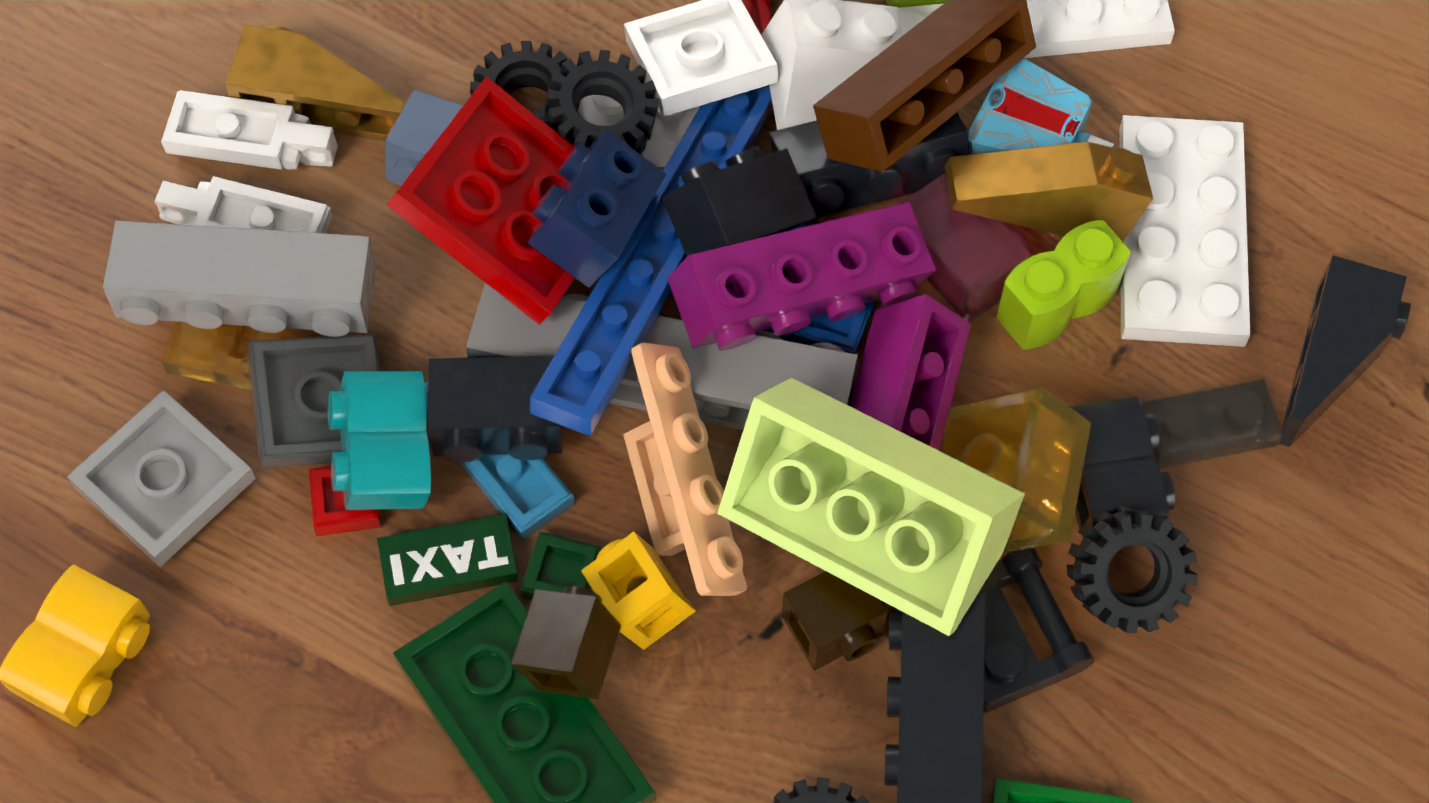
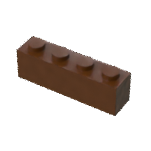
(922, 80)

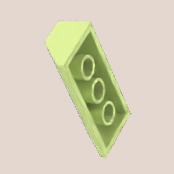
(868, 503)

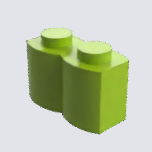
(1062, 284)

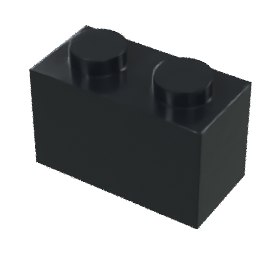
(738, 203)
(485, 408)

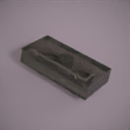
(1214, 423)

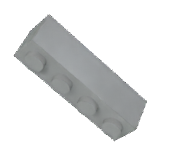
(240, 277)

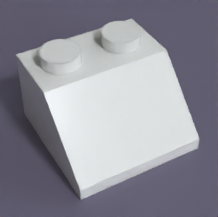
(821, 47)

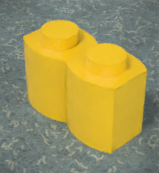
(75, 646)

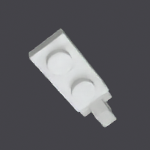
(246, 132)
(240, 206)

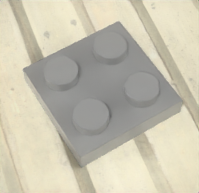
(161, 478)

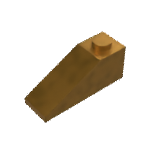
(298, 72)
(1052, 186)

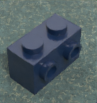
(596, 207)

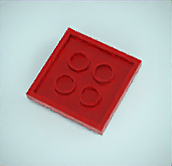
(480, 192)

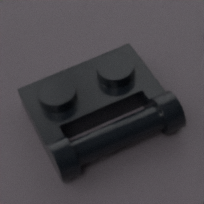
(1008, 658)

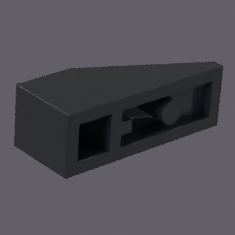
(1346, 332)

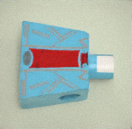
(1030, 111)

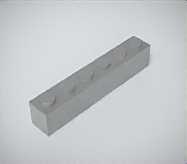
(720, 380)

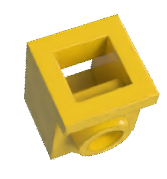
(637, 590)

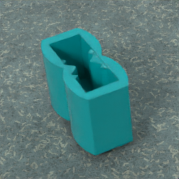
(381, 440)

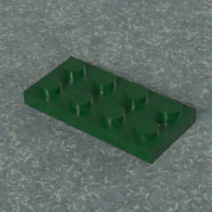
(506, 731)

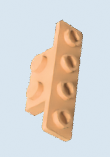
(679, 476)

